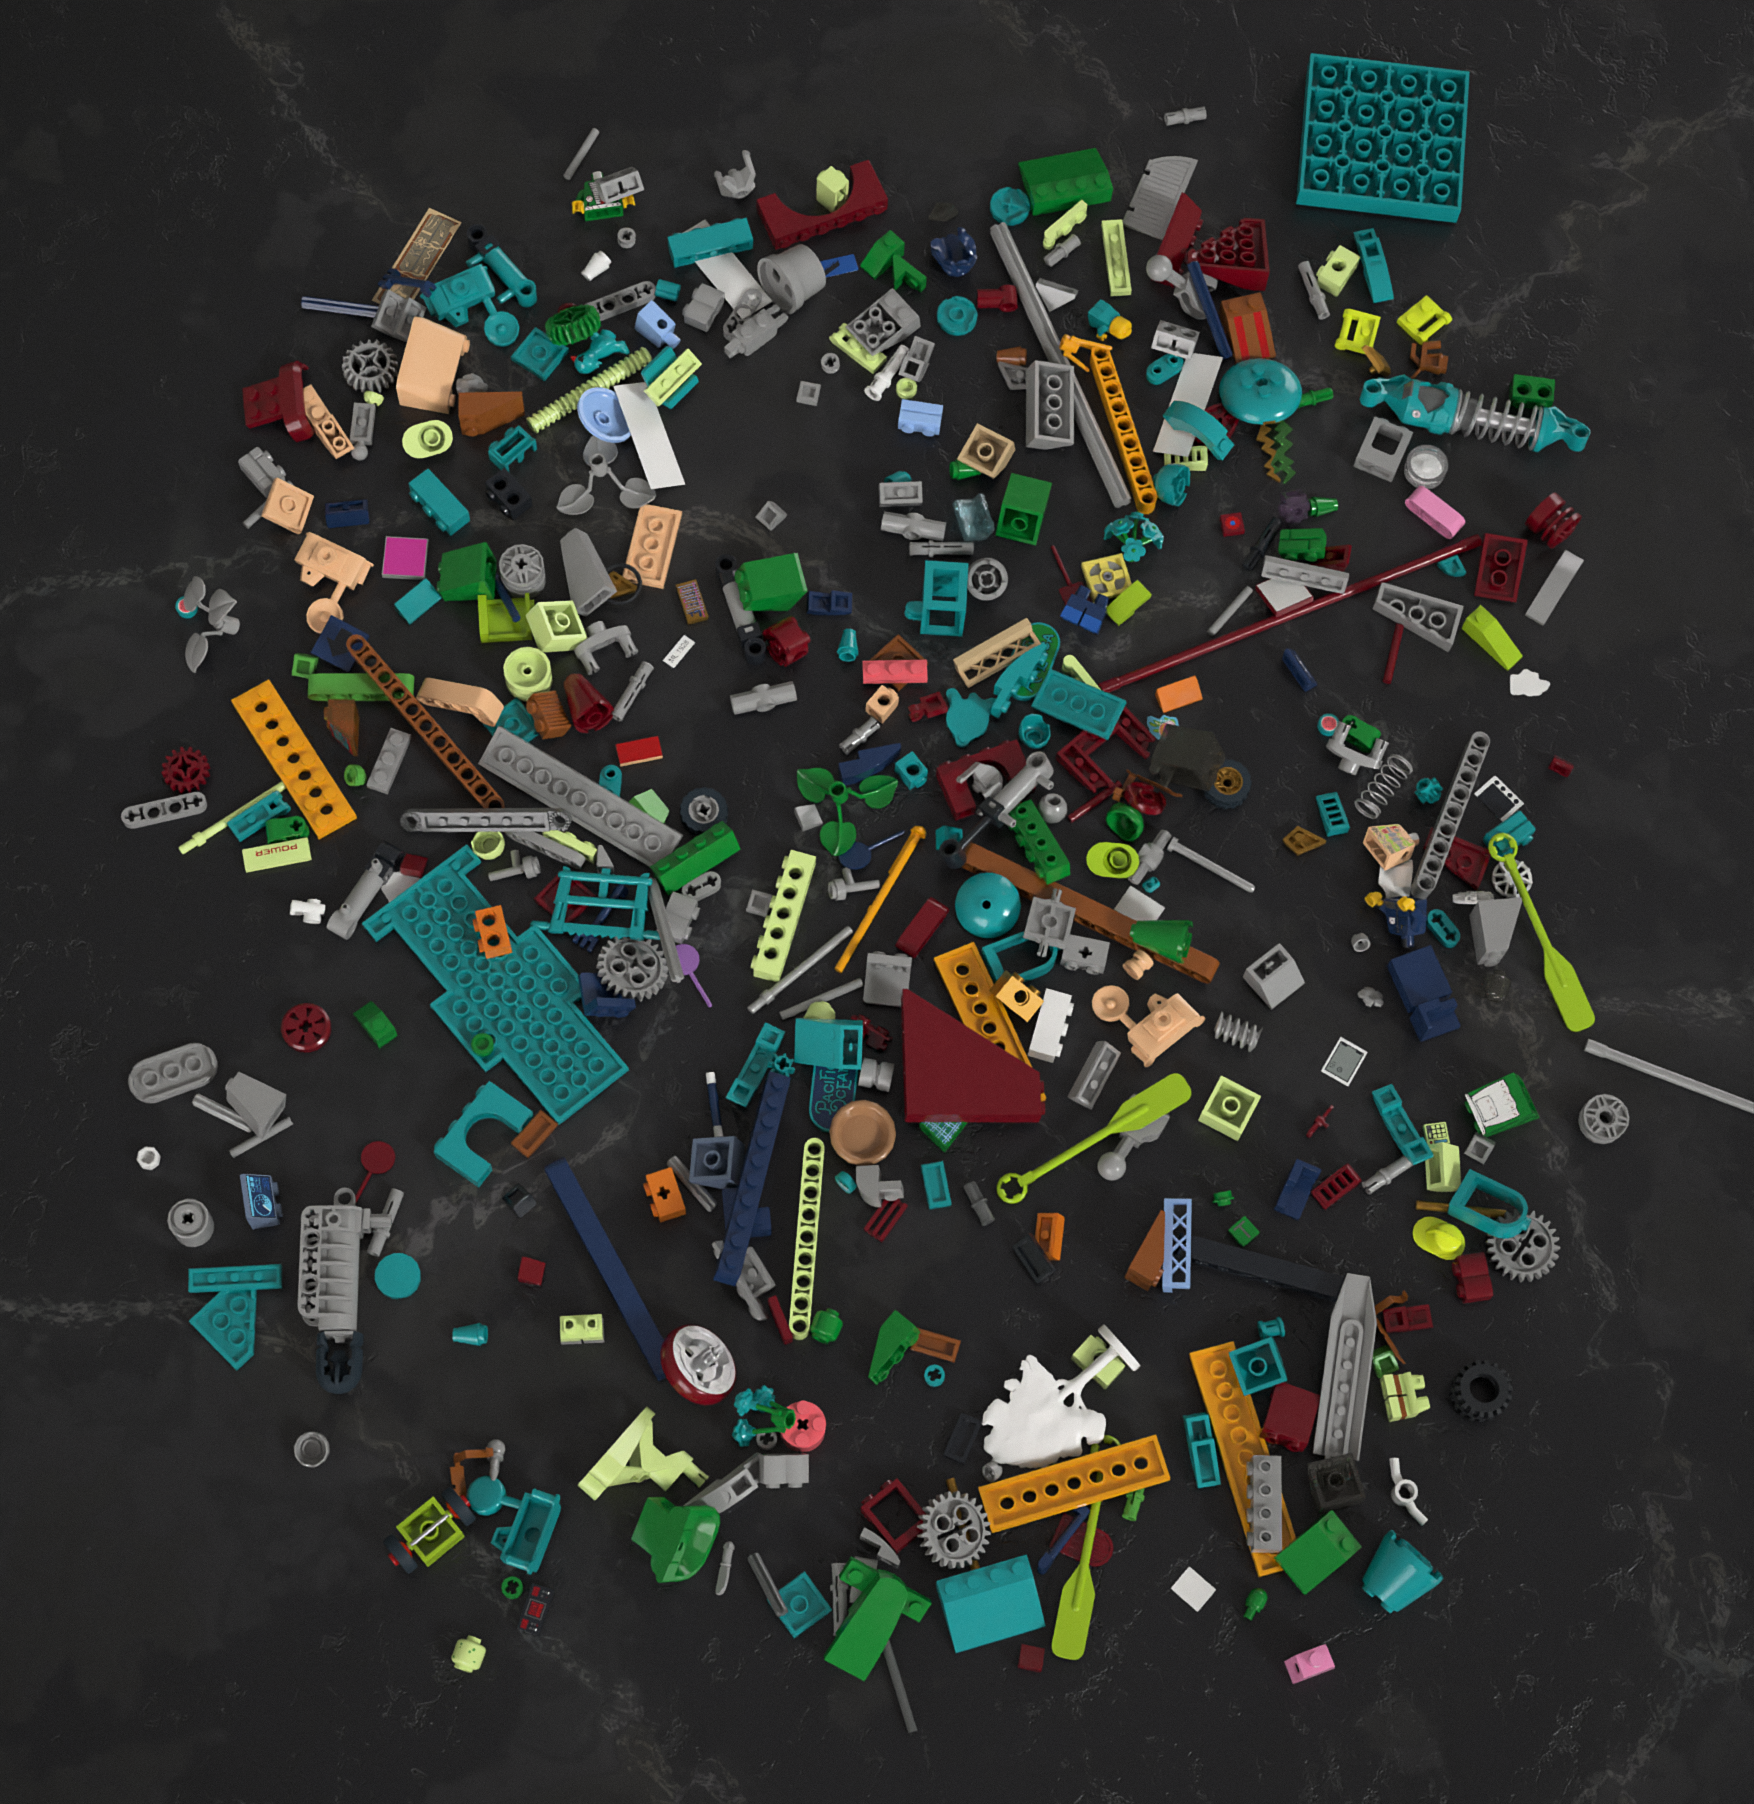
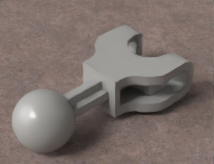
(1160, 269)
(1113, 1164)

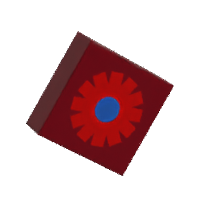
(1232, 524)

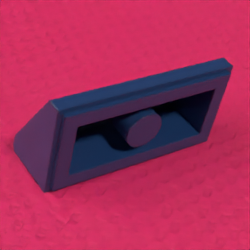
(347, 513)
(1298, 670)

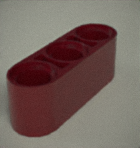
(922, 927)

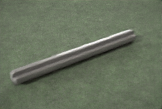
(665, 932)

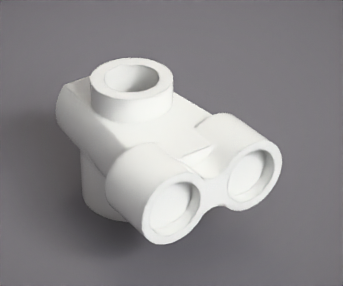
(311, 910)

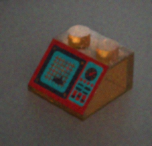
(343, 721)

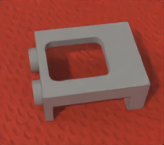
(1379, 462)

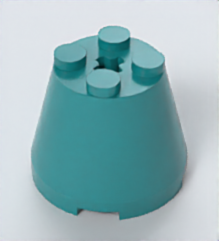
(1399, 1574)

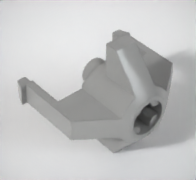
(737, 183)
(986, 780)

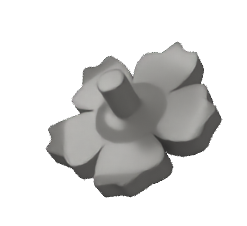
(1371, 997)

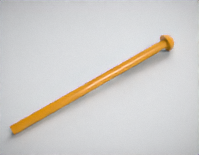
(916, 833)

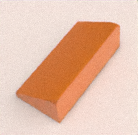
(1178, 694)
(1050, 1234)

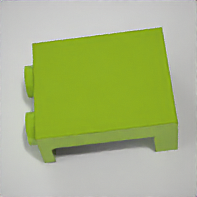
(497, 624)

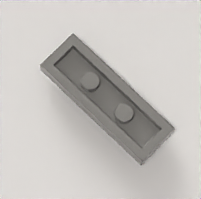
(389, 761)

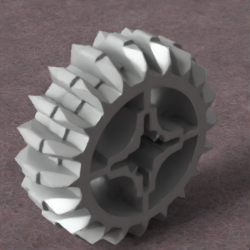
(366, 356)

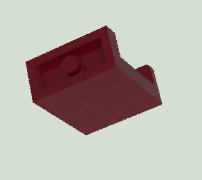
(1290, 1417)

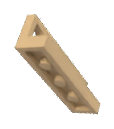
(990, 649)

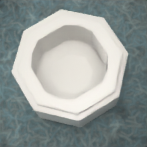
(148, 1158)

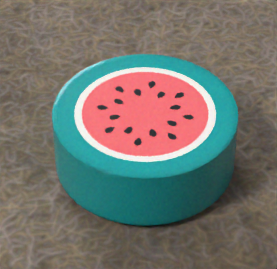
(182, 611)
(1327, 724)

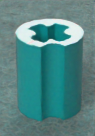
(667, 290)

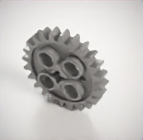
(623, 981)
(1540, 1257)
(945, 1509)

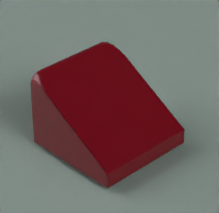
(1561, 766)
(413, 865)
(531, 1271)
(1031, 1658)

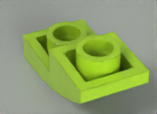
(1128, 602)

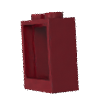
(870, 1501)

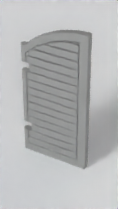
(1159, 194)

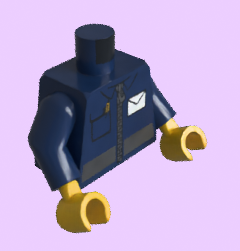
(1404, 915)

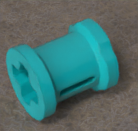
(1271, 1328)

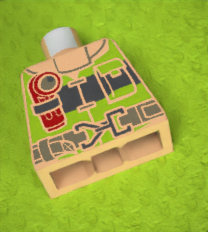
(1390, 844)

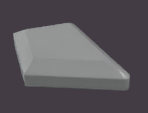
(1014, 375)

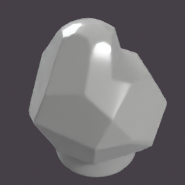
(471, 383)

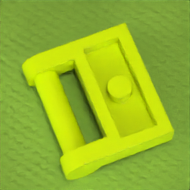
(1421, 314)
(1364, 333)

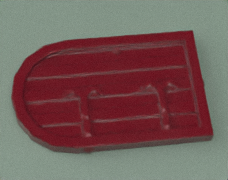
(1102, 1544)

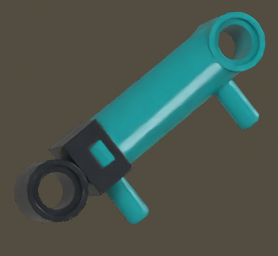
(490, 253)

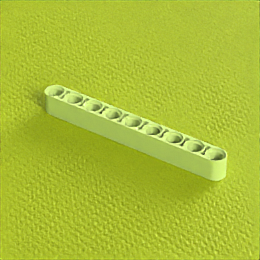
(806, 1227)

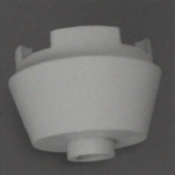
(987, 579)

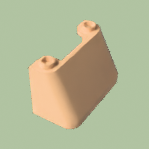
(430, 366)

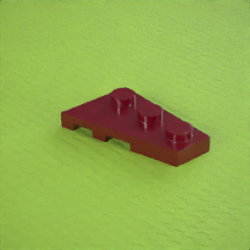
(1465, 860)

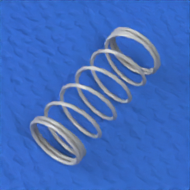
(1372, 806)

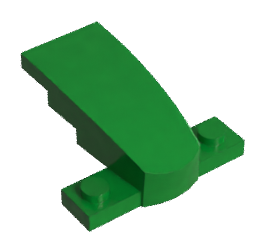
(871, 1617)

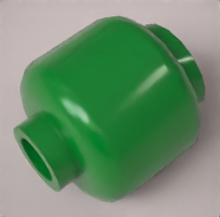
(826, 1326)

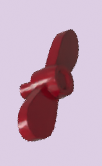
(1319, 1121)

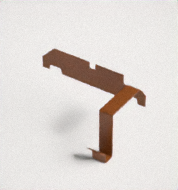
(1130, 779)
(1381, 1306)
(457, 1472)

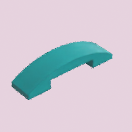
(756, 1065)
(1400, 1126)

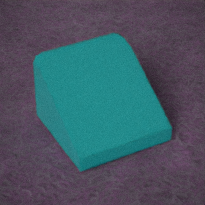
(947, 832)

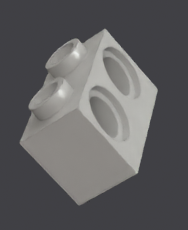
(619, 185)
(1175, 340)

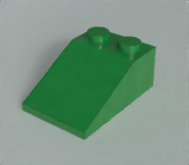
(1317, 1552)

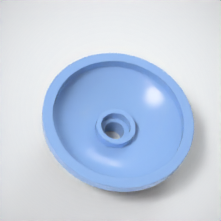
(603, 415)

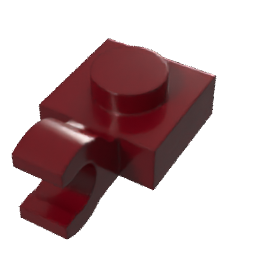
(930, 705)

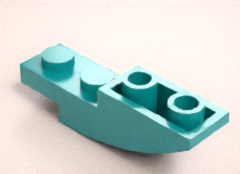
(1374, 265)
(1016, 675)

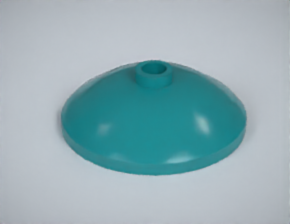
(1003, 910)

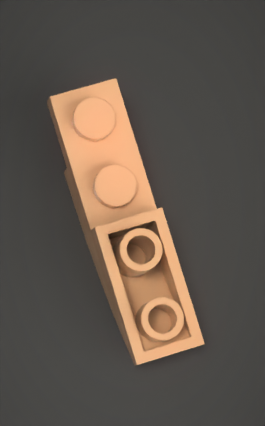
(325, 424)

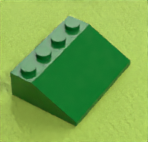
(1064, 180)

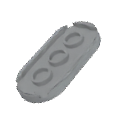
(172, 1073)

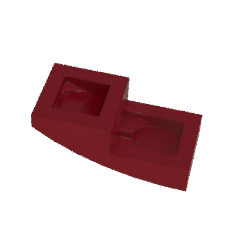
(1407, 1319)

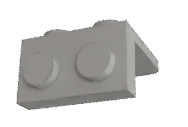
(886, 978)

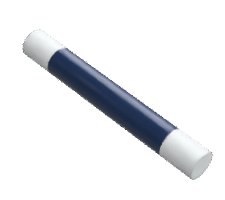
(714, 1104)

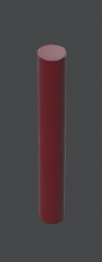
(1393, 653)
(1092, 802)

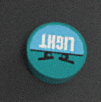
(846, 1182)

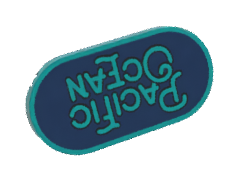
(829, 1092)

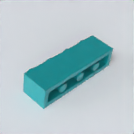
(710, 242)

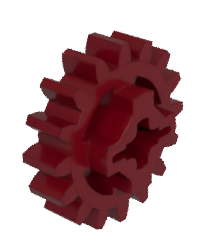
(176, 767)

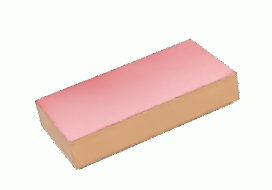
(639, 751)

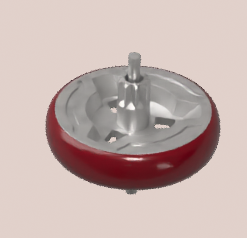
(705, 1350)

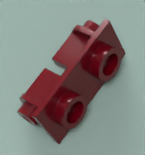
(877, 1035)

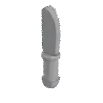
(725, 1568)

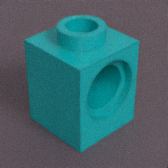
(911, 762)

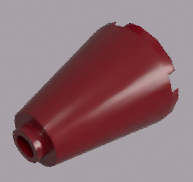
(586, 704)

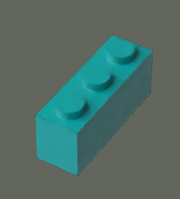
(438, 502)

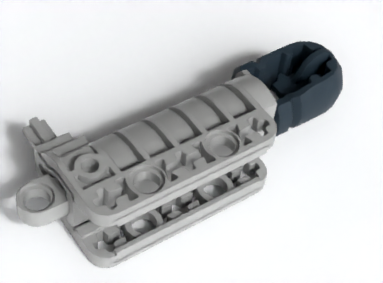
(335, 1284)

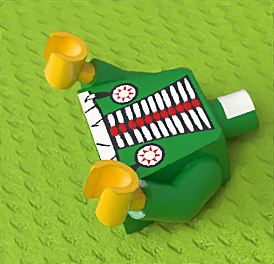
(593, 207)

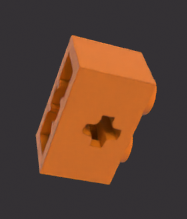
(664, 1182)

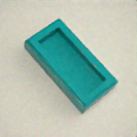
(936, 1185)

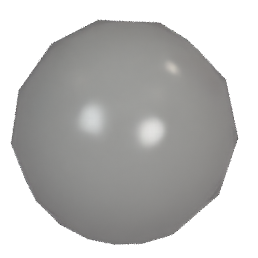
(1052, 808)

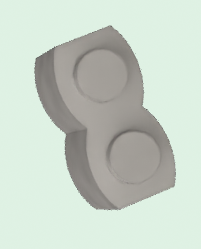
(704, 307)
(680, 914)
(784, 1468)

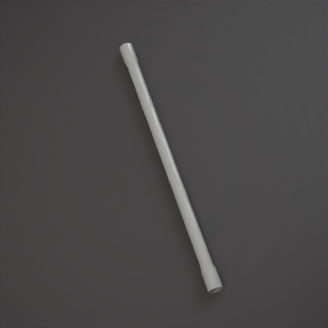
(1605, 1052)

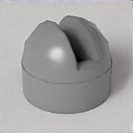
(1362, 946)
(992, 1471)

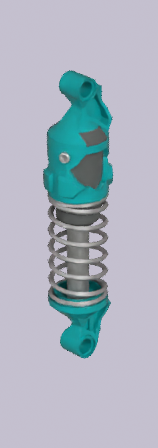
(1448, 410)

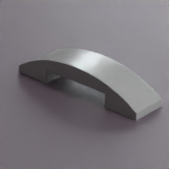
(1554, 587)

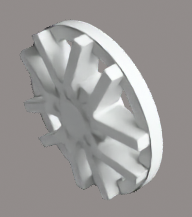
(1507, 879)
(1472, 897)

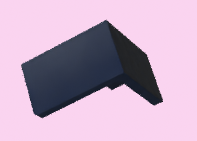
(1434, 1018)
(1297, 1189)

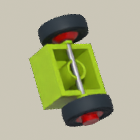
(430, 1531)

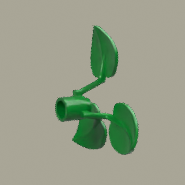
(817, 782)

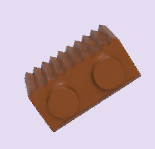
(548, 714)

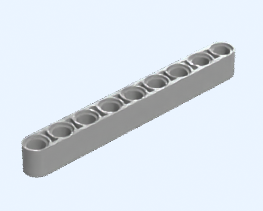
(1444, 821)

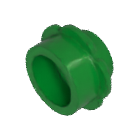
(1223, 1198)

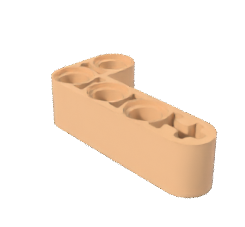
(461, 698)

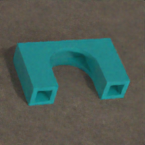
(489, 1103)

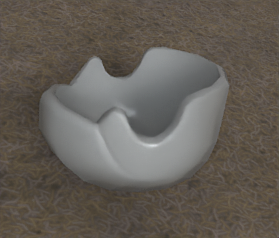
(311, 1449)

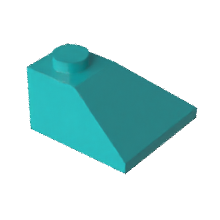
(1258, 1366)

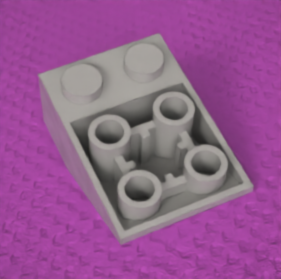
(884, 323)

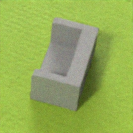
(900, 494)

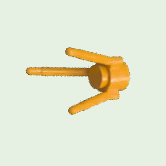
(1070, 344)

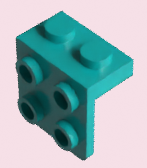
(657, 366)

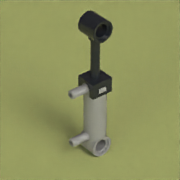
(997, 808)

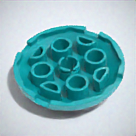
(1260, 391)

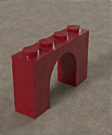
(1005, 758)

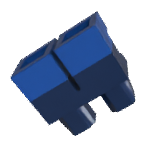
(1094, 614)

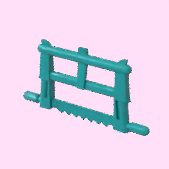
(562, 899)

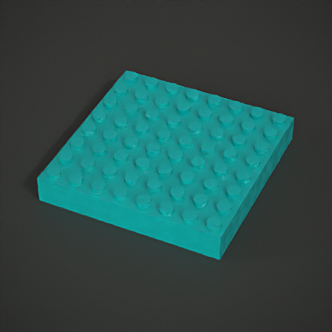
(1383, 138)

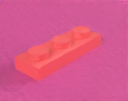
(894, 671)

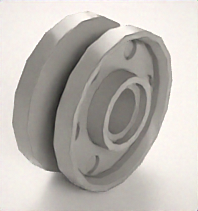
(1612, 1109)

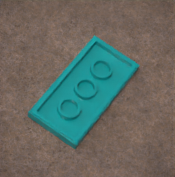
(1078, 704)

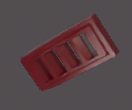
(1352, 1176)

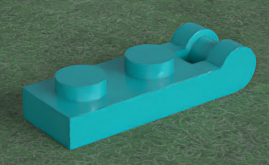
(256, 816)

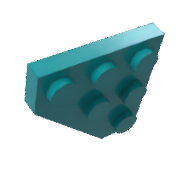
(229, 1325)

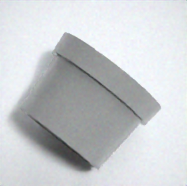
(791, 277)

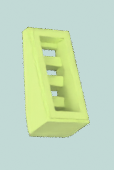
(1193, 465)

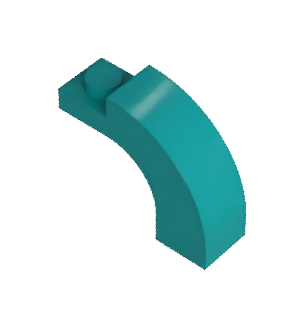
(1201, 424)

